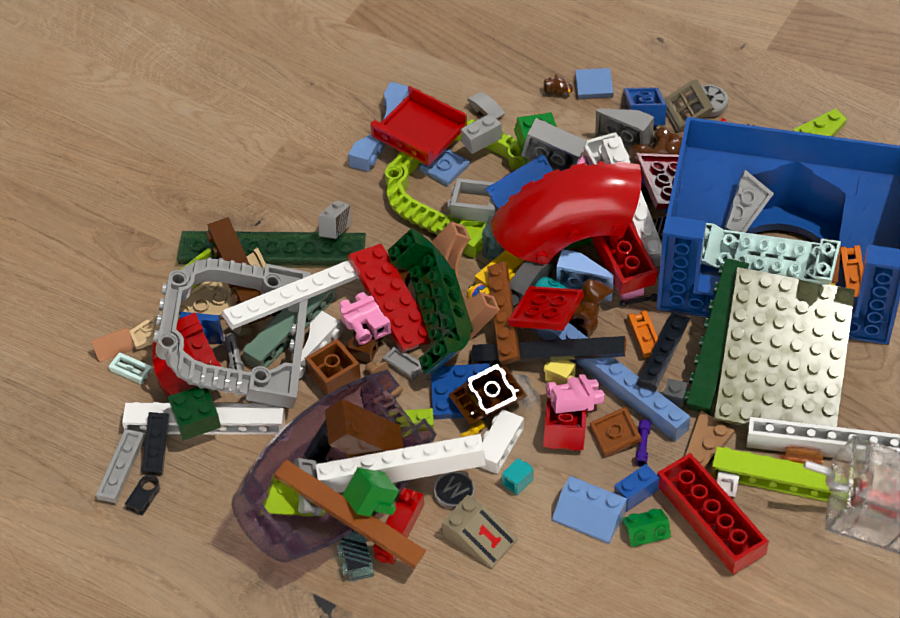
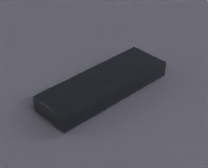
(155, 443)

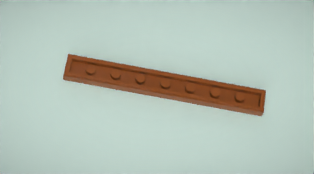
(338, 507)

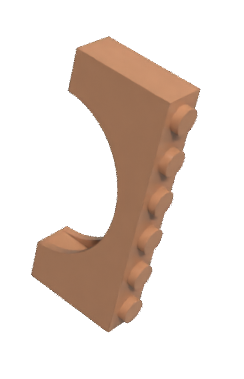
(451, 245)

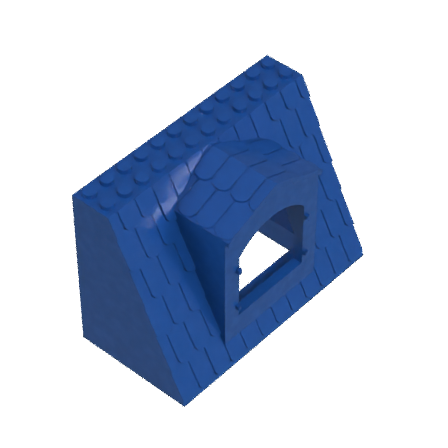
(820, 190)

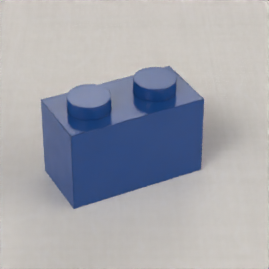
(638, 486)

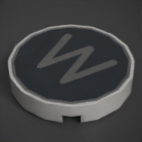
(452, 489)

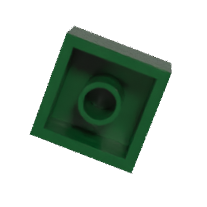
(194, 412)

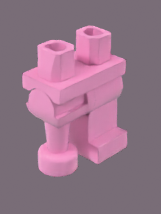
(364, 312)
(575, 395)

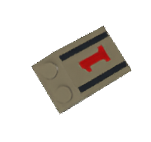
(478, 532)

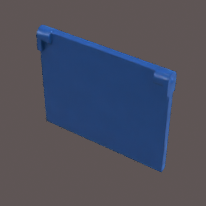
(512, 183)

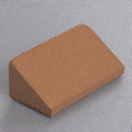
(113, 343)

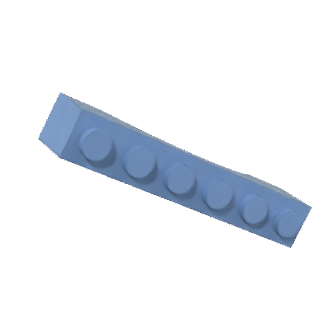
(365, 151)

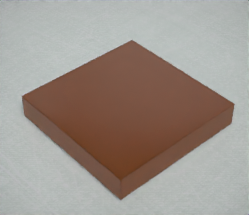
(615, 431)

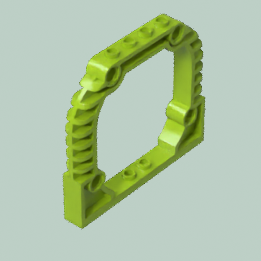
(417, 213)

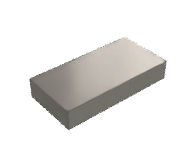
(403, 363)

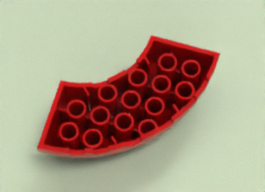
(567, 209)

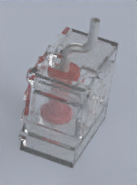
(862, 511)

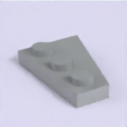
(747, 203)

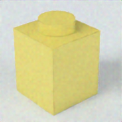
(559, 371)

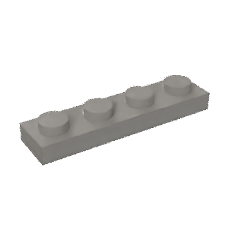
(120, 466)

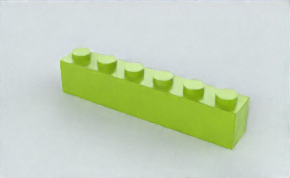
(771, 473)

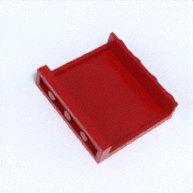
(420, 126)

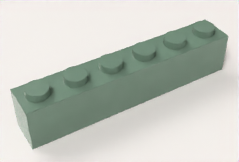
(276, 336)

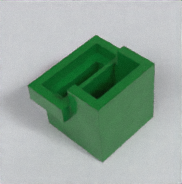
(371, 491)

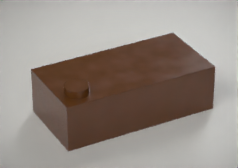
(360, 431)

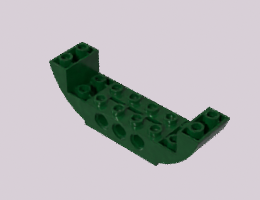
(437, 297)

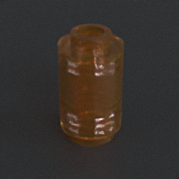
(800, 454)

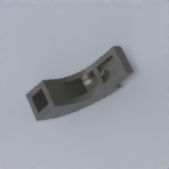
(528, 276)

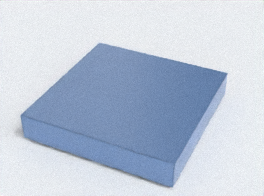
(594, 83)
(446, 167)

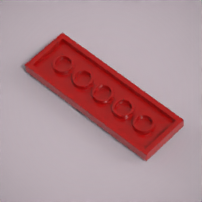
(391, 295)

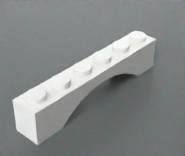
(322, 332)

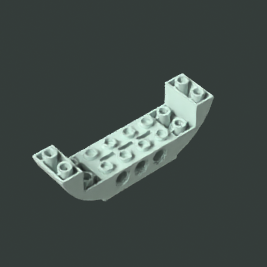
(771, 254)

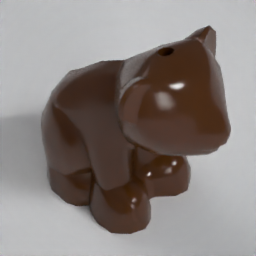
(664, 144)
(586, 315)

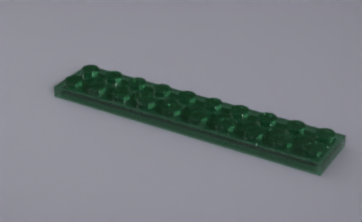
(281, 247)

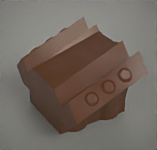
(487, 394)

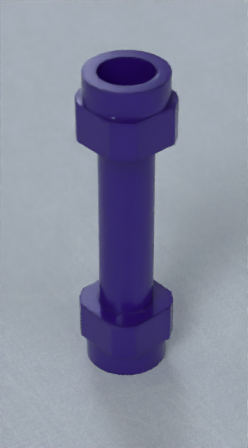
(641, 455)

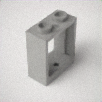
(471, 211)

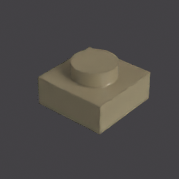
(245, 329)

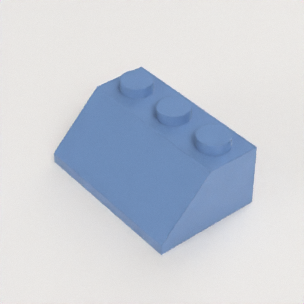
(590, 509)

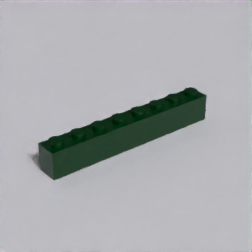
(709, 361)

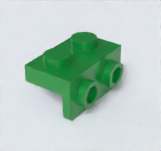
(647, 527)

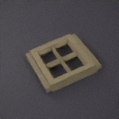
(701, 96)

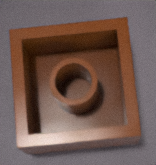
(332, 366)

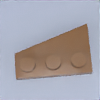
(707, 437)

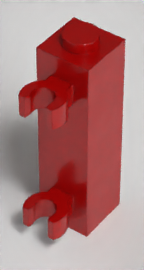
(406, 513)

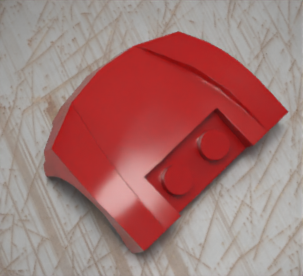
(194, 345)

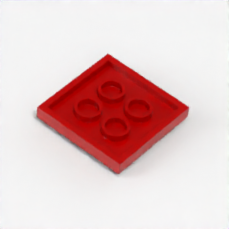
(546, 308)

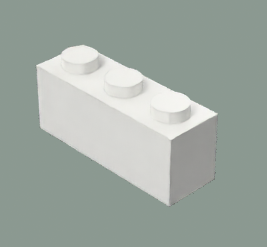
(501, 439)

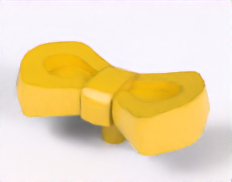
(474, 429)

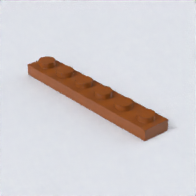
(506, 335)

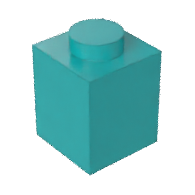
(517, 476)

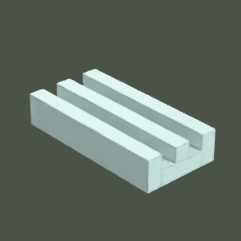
(129, 371)

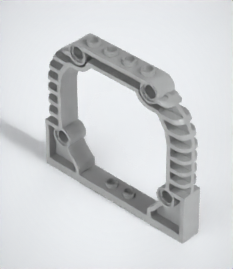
(261, 385)

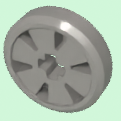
(717, 97)

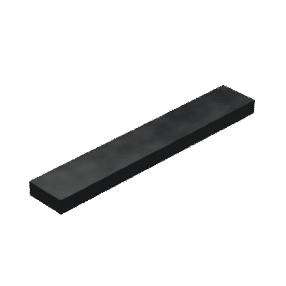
(663, 351)

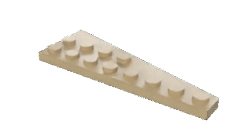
(204, 299)

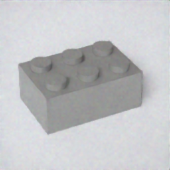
(556, 144)

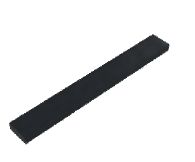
(555, 350)

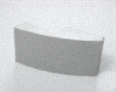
(486, 105)

